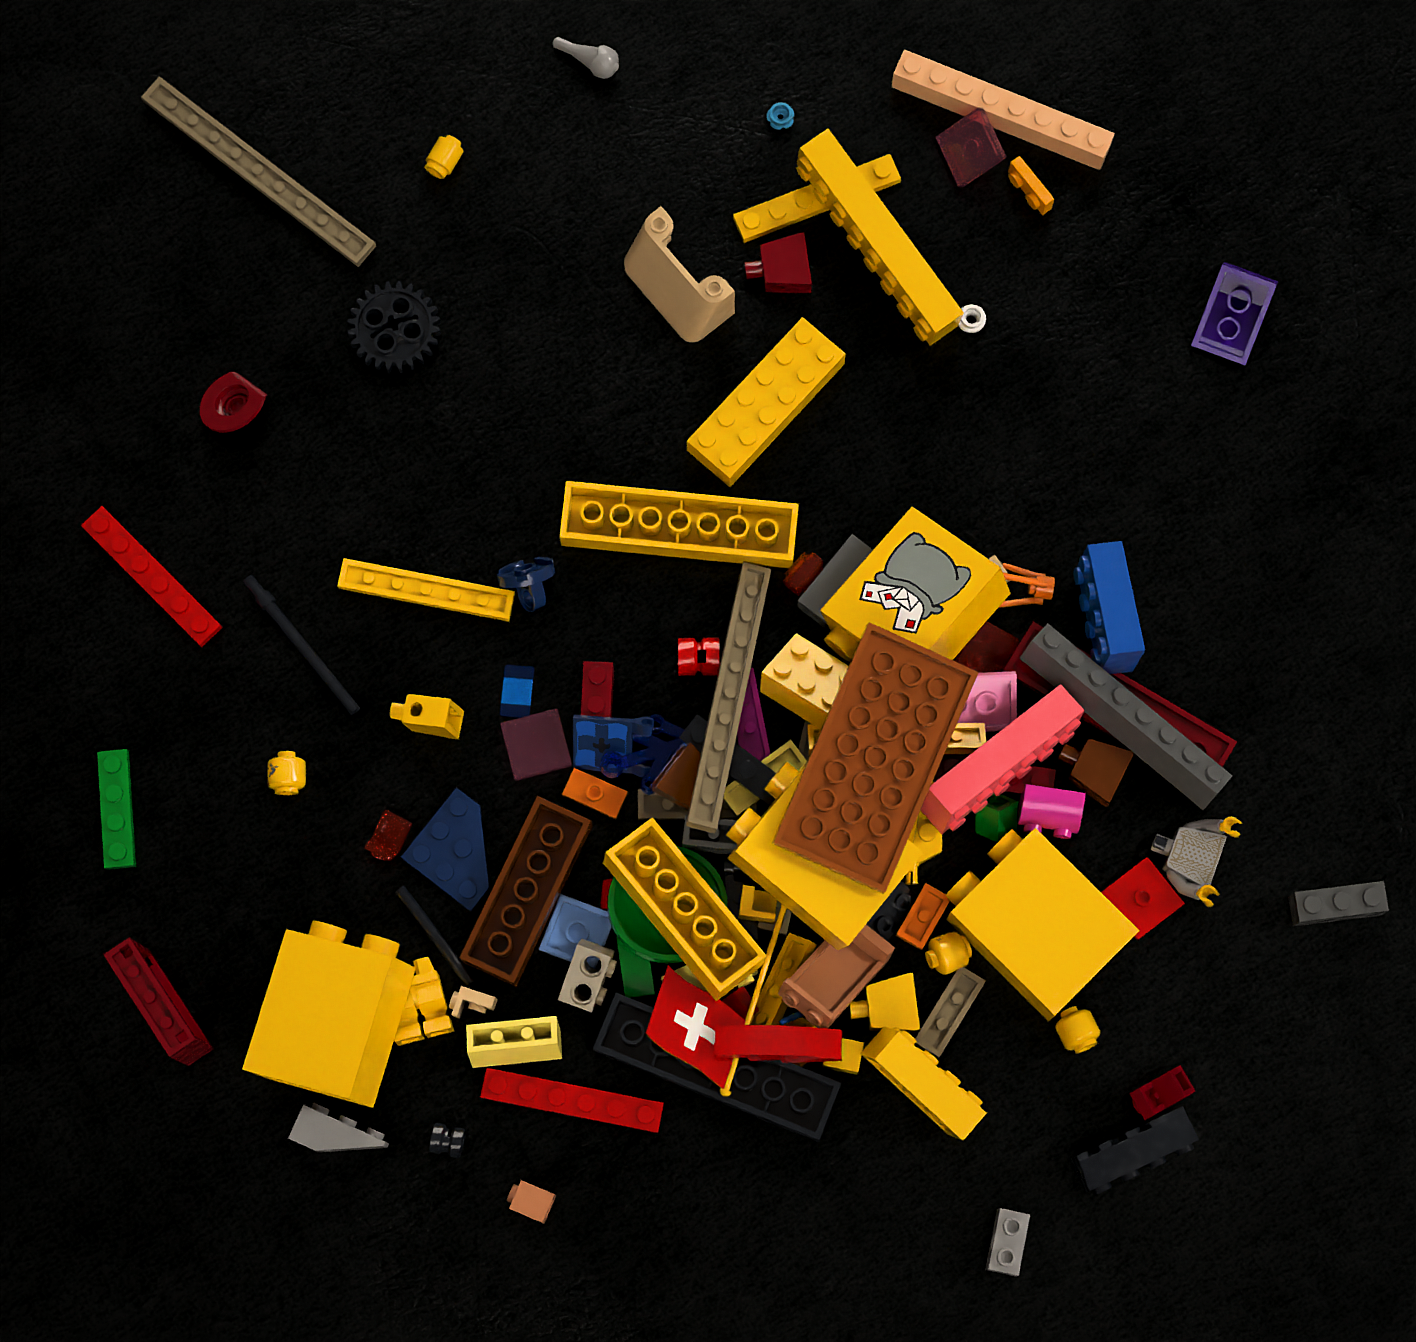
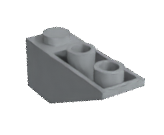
(328, 1134)

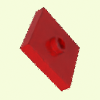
(1143, 896)

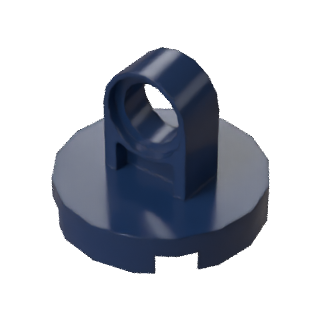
(528, 580)

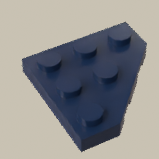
(453, 851)

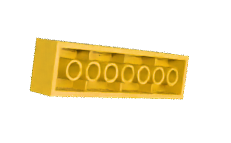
(878, 237)
(678, 524)

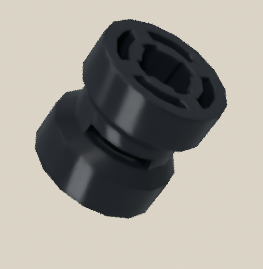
(447, 1140)

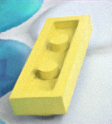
(740, 798)

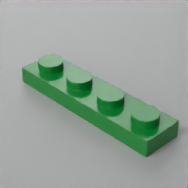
(116, 809)

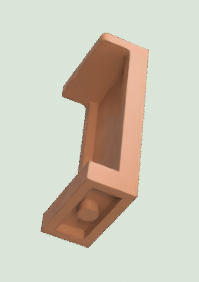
(834, 977)

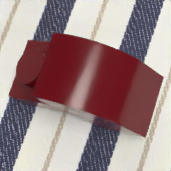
(1162, 1092)

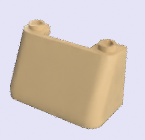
(687, 305)

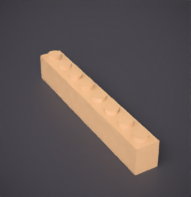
(1003, 108)

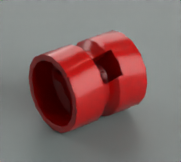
(688, 656)

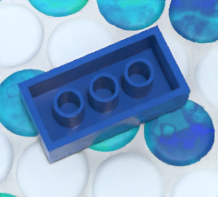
(1109, 607)

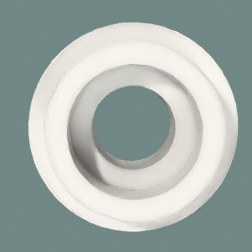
(978, 313)

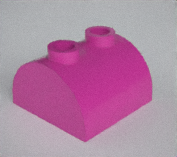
(1051, 810)

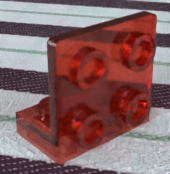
(988, 650)

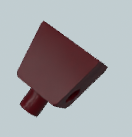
(782, 265)

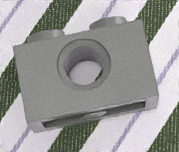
(1007, 1242)

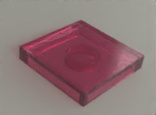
(970, 147)
(536, 744)

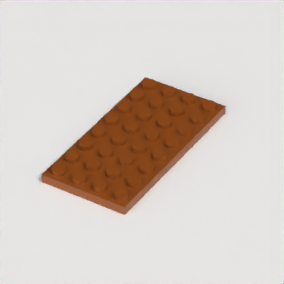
(875, 758)

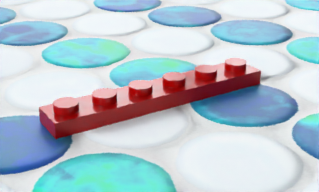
(151, 576)
(572, 1100)

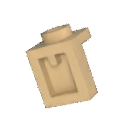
(477, 1001)

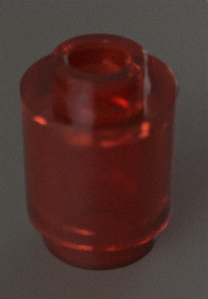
(803, 572)

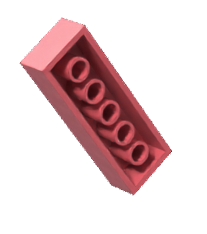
(1001, 759)

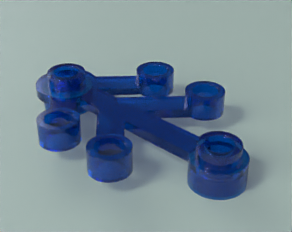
(657, 750)

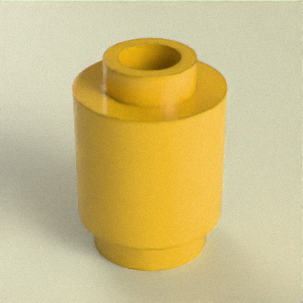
(444, 156)

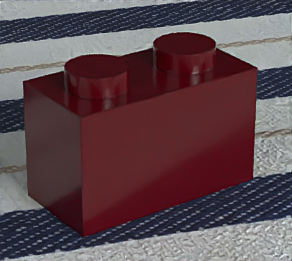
(597, 689)

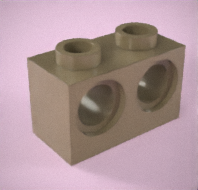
(581, 973)

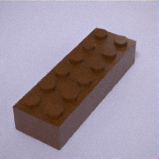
(526, 891)

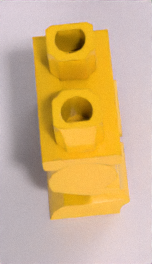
(428, 996)

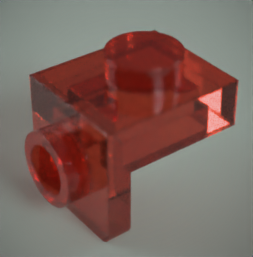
(388, 836)

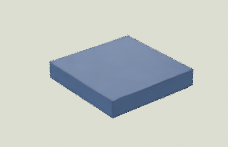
(571, 923)

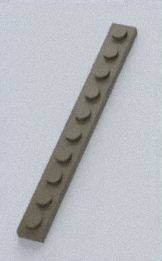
(258, 171)
(728, 698)

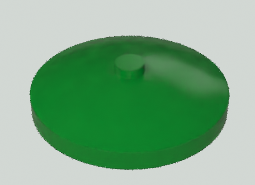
(637, 930)

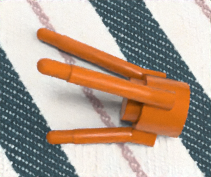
(1038, 585)

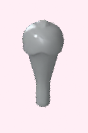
(600, 60)

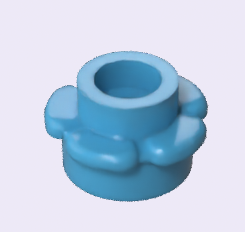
(780, 109)

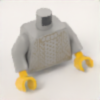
(1195, 855)

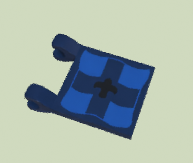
(598, 735)

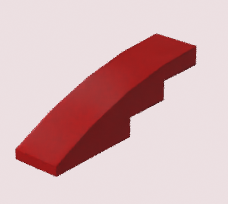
(778, 1042)

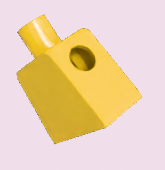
(429, 715)
(889, 1005)

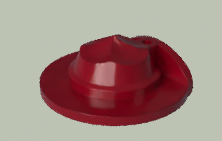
(230, 403)

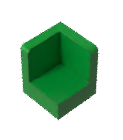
(997, 817)

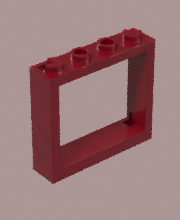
(158, 1002)

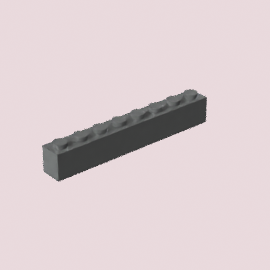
(1126, 717)

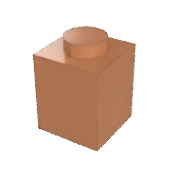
(531, 1201)

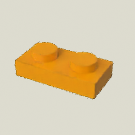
(1036, 193)

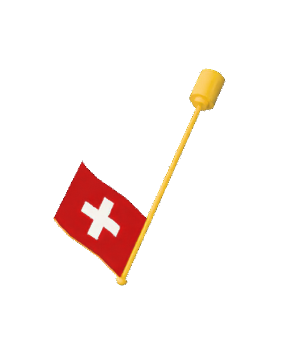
(687, 1018)

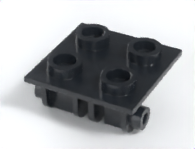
(892, 911)

